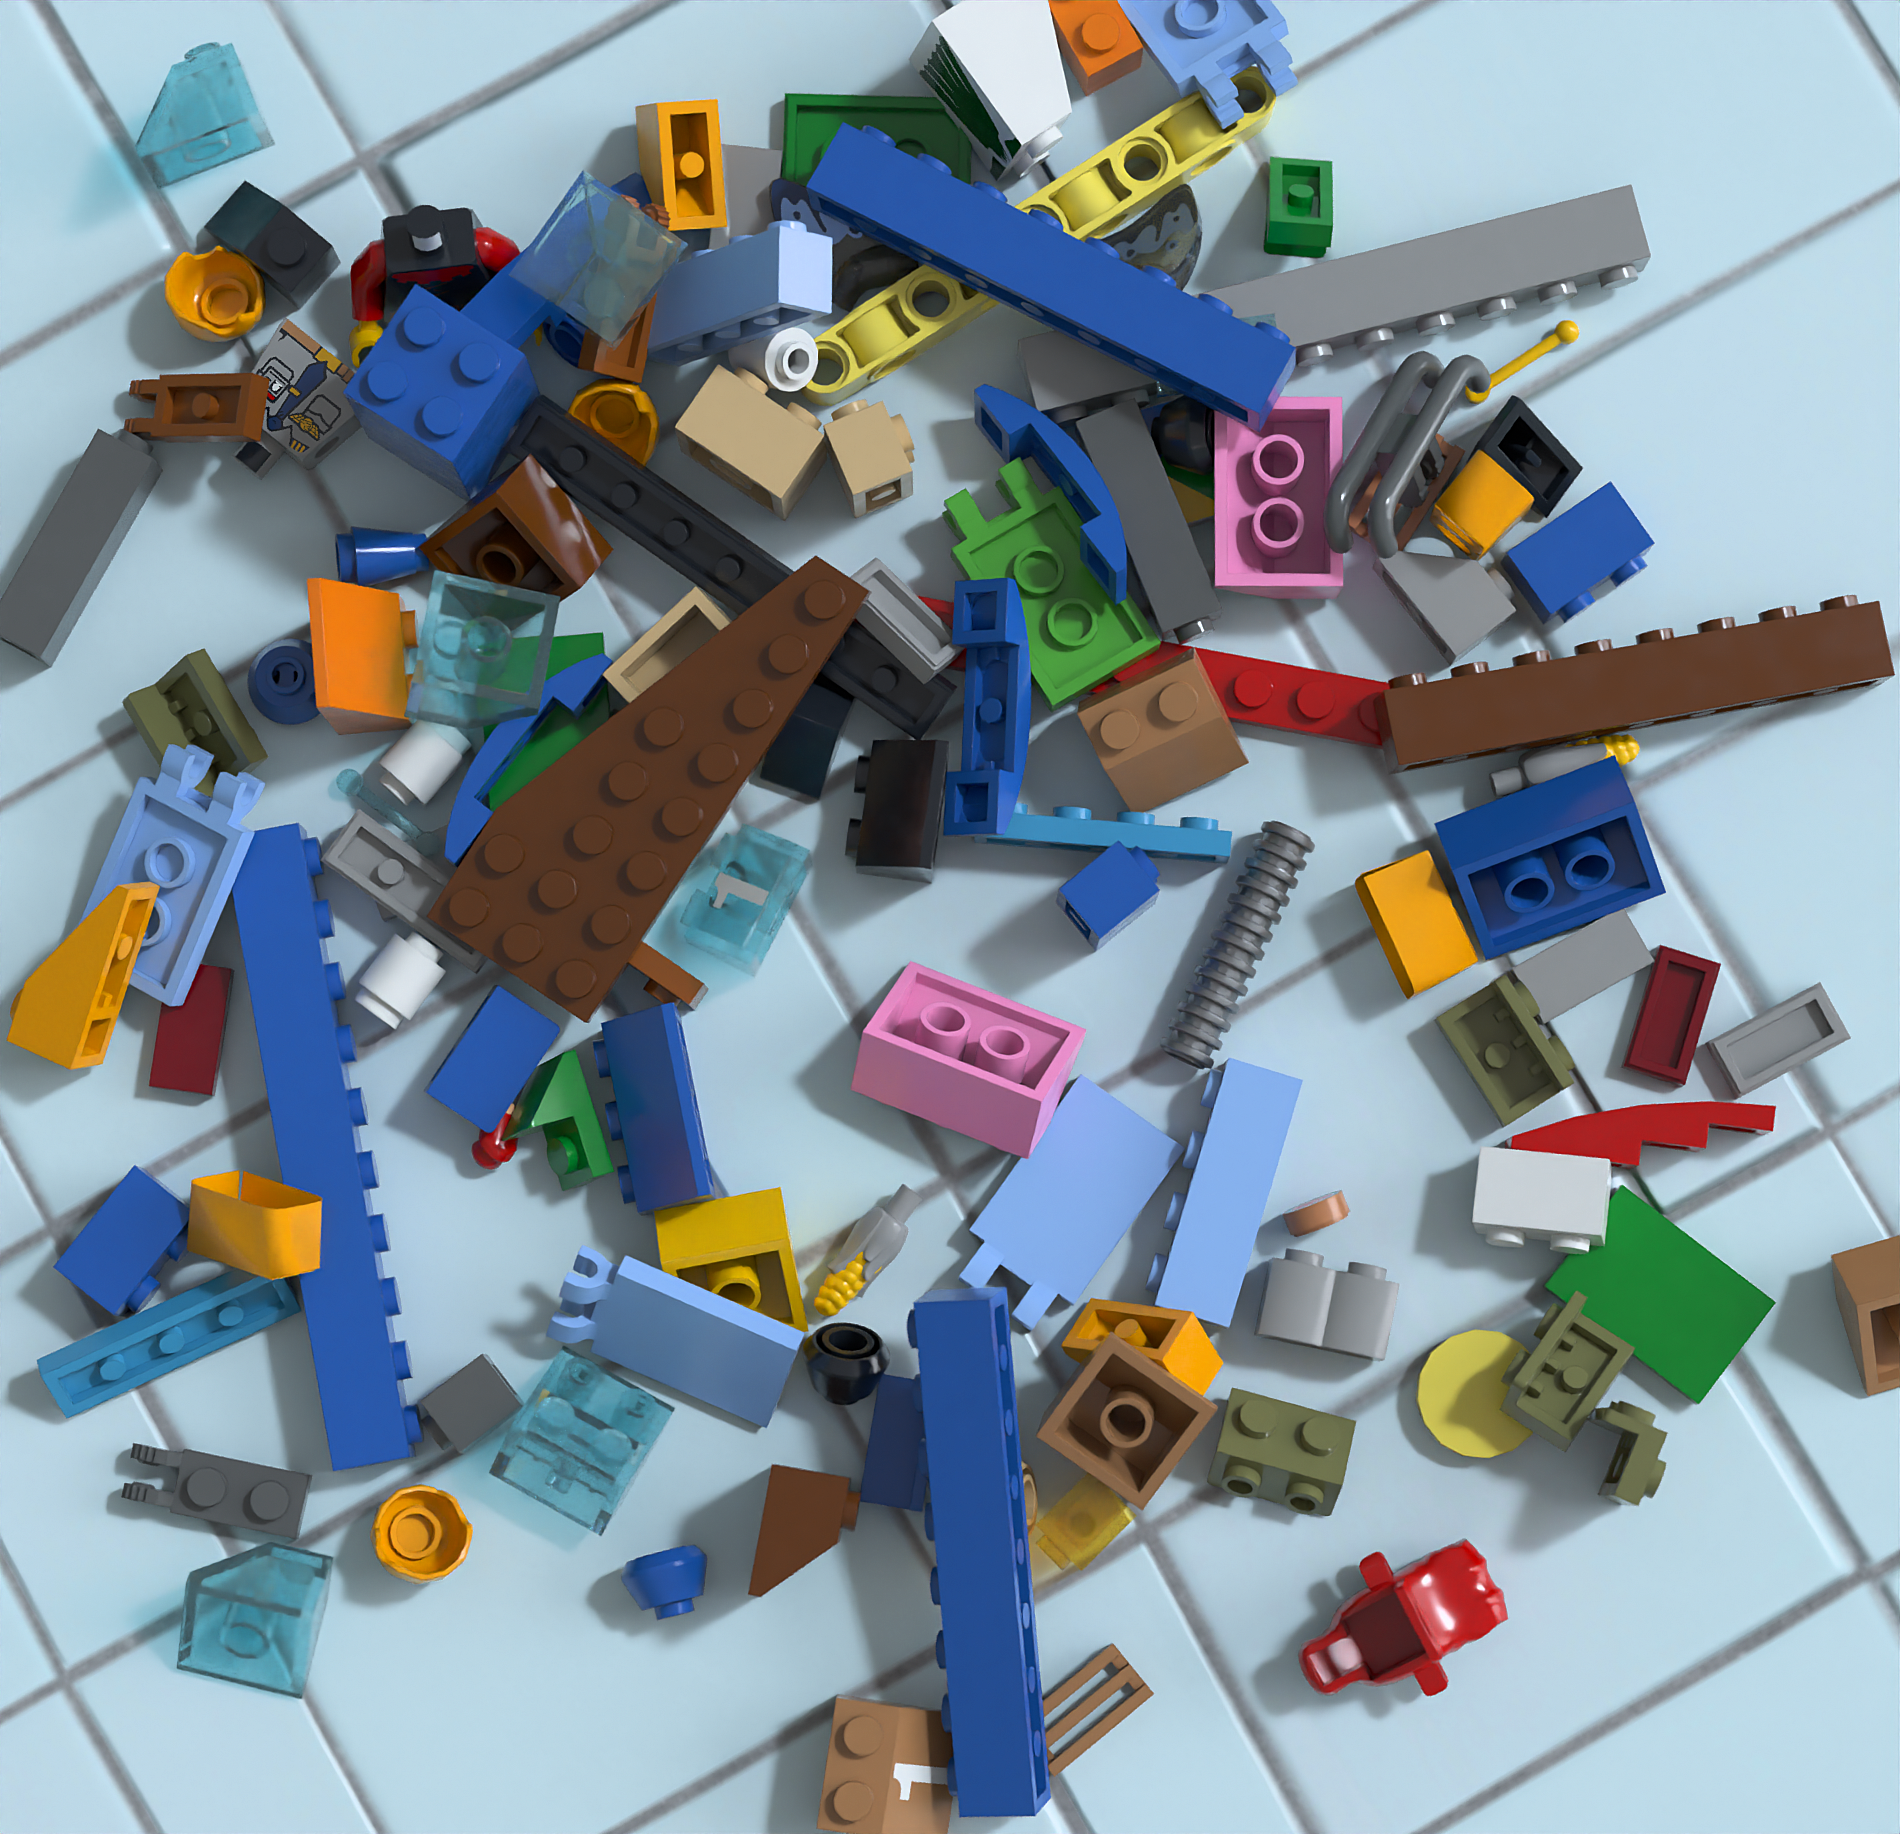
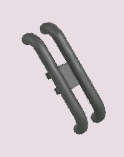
(1401, 447)

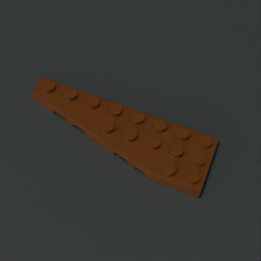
(611, 829)

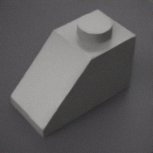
(1448, 598)

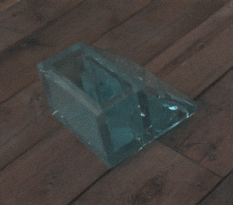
(581, 1440)

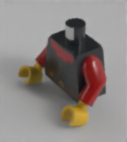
(428, 247)

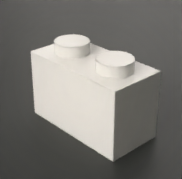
(1542, 1199)

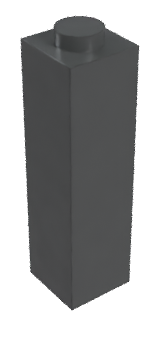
(1152, 523)
(77, 544)

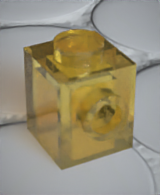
(1082, 1523)

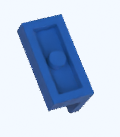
(492, 1059)
(892, 1460)

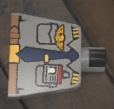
(304, 403)

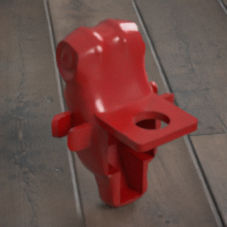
(1405, 1622)

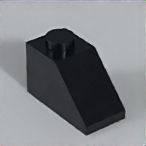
(274, 242)

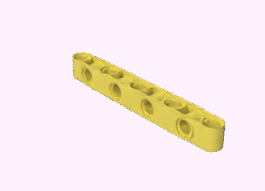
(1085, 200)

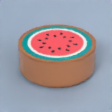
(1316, 1213)

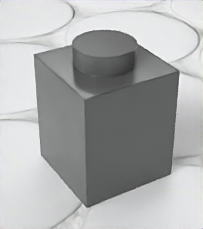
(470, 1405)

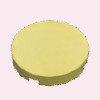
(1463, 1394)

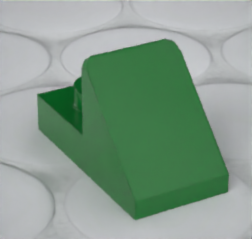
(1299, 207)
(562, 1108)

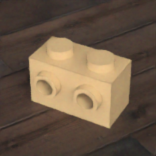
(870, 455)

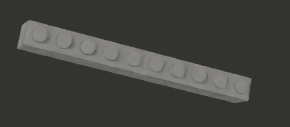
(1382, 294)

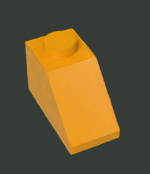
(683, 161)
(1162, 1334)

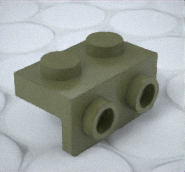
(196, 709)
(1507, 1049)
(1565, 1374)
(1281, 1453)
(1635, 1463)

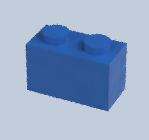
(1578, 554)
(1110, 893)
(128, 1243)

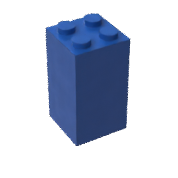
(442, 393)

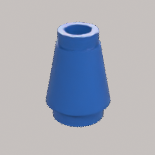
(378, 555)

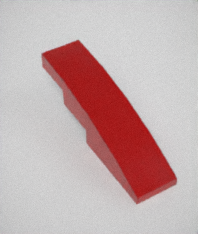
(1622, 1131)

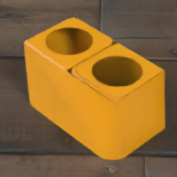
(1480, 506)
(1415, 922)
(265, 1232)

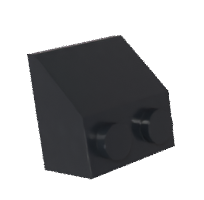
(900, 810)

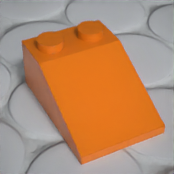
(361, 655)

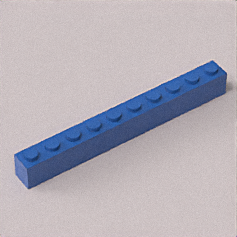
(321, 1148)

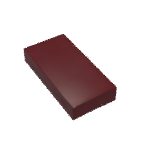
(1671, 1015)
(193, 1035)

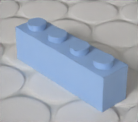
(741, 293)
(1226, 1191)

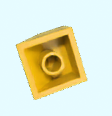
(736, 1251)

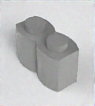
(1327, 1307)

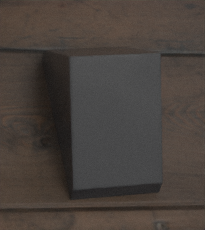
(1529, 454)
(810, 739)

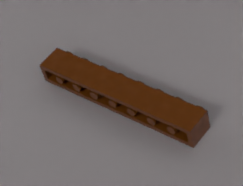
(1632, 686)

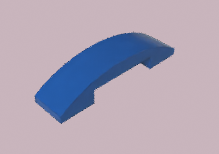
(1022, 432)
(572, 691)
(996, 708)

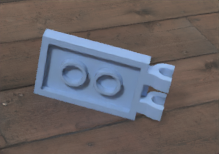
(1209, 43)
(188, 849)
(1070, 1199)
(677, 1334)

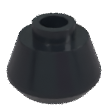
(1185, 435)
(845, 1361)

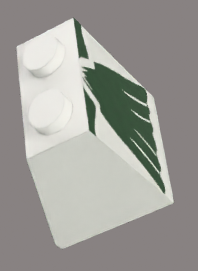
(998, 79)

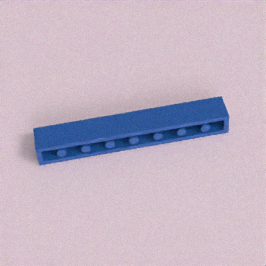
(1052, 275)
(980, 1552)

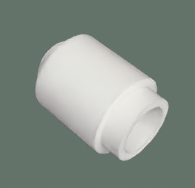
(780, 359)
(423, 761)
(400, 978)

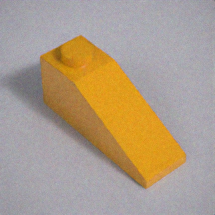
(77, 992)

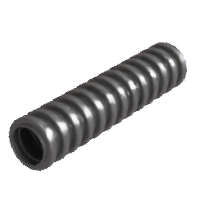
(1237, 944)

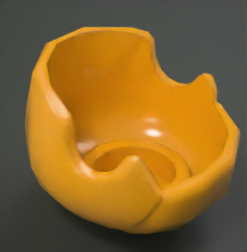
(215, 294)
(619, 414)
(420, 1534)

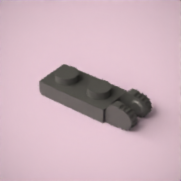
(226, 1490)

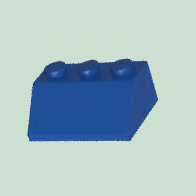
(1550, 857)
(654, 1110)

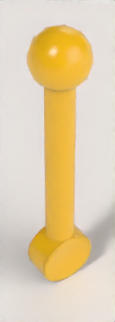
(1565, 333)

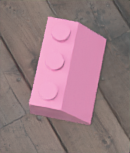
(1273, 501)
(967, 1059)

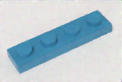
(1075, 831)
(164, 1338)

